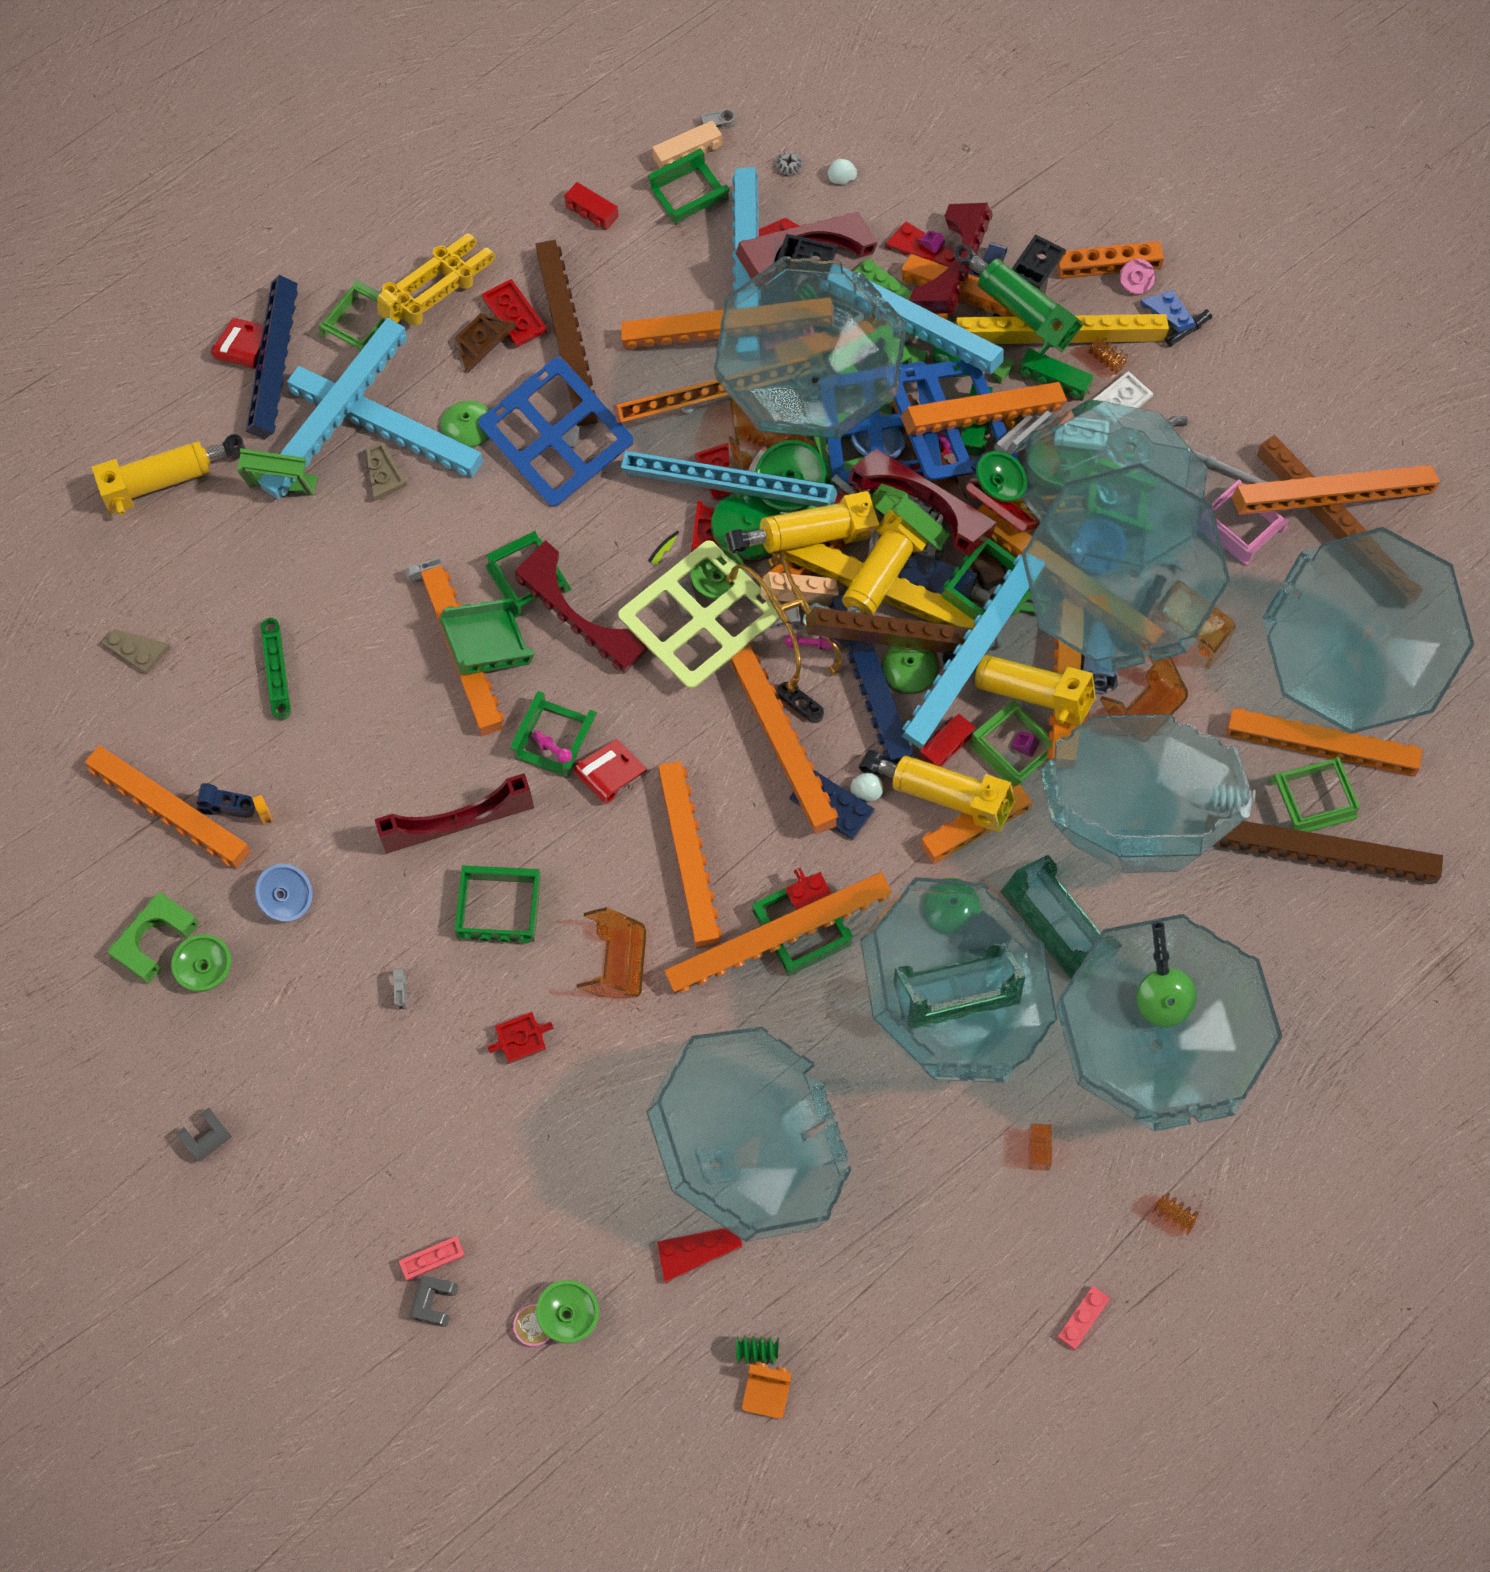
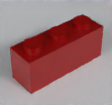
(591, 206)
(947, 741)

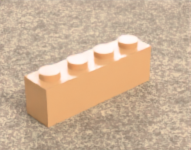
(704, 137)
(814, 589)

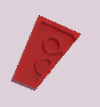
(718, 457)

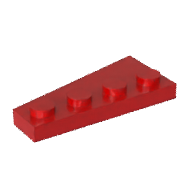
(907, 239)
(694, 1251)

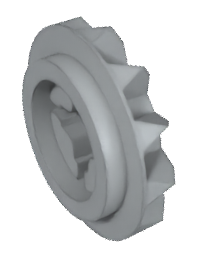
(794, 167)

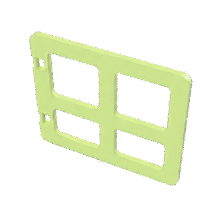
(702, 617)

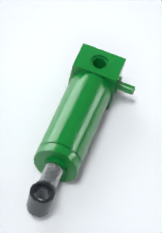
(1023, 300)

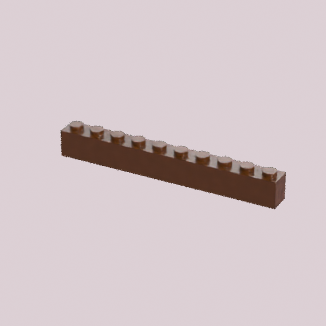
(884, 630)

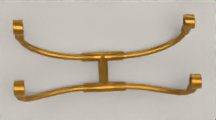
(781, 608)

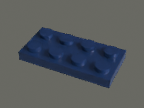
(934, 574)
(851, 810)

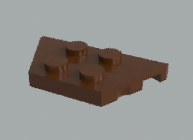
(481, 337)

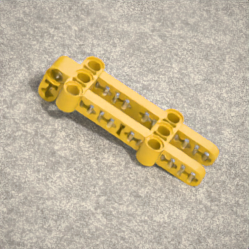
(396, 299)

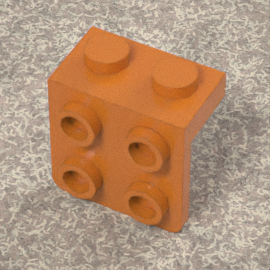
(766, 1390)

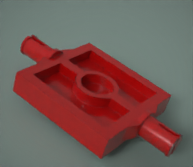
(807, 889)
(520, 1037)

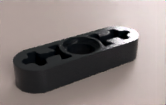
(814, 706)

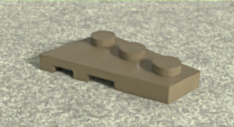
(383, 471)
(135, 649)

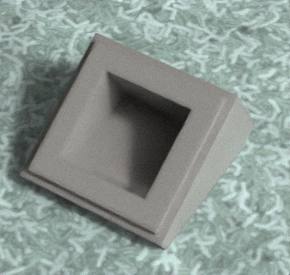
(572, 436)

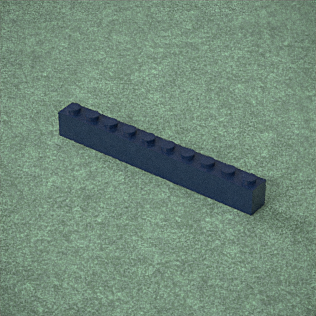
(272, 357)
(877, 695)

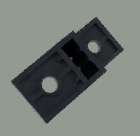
(800, 247)
(1034, 268)

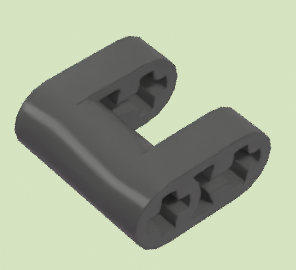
(208, 1142)
(424, 1297)

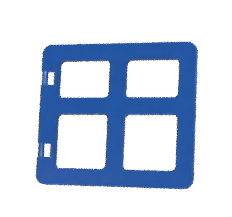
(930, 375)
(875, 425)
(552, 434)

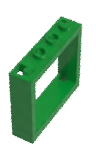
(957, 598)
(497, 874)
(792, 967)

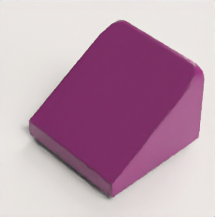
(932, 241)
(1025, 743)

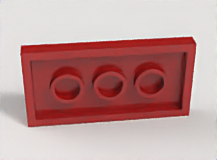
(510, 304)
(1007, 510)

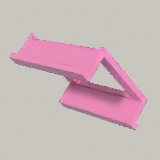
(1233, 543)

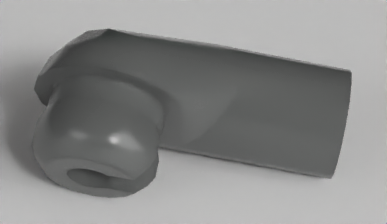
(1178, 420)

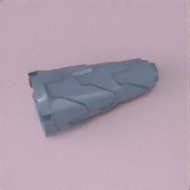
(1102, 677)

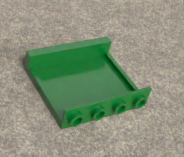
(484, 637)

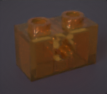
(1040, 1147)

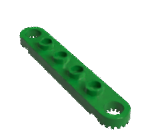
(275, 668)

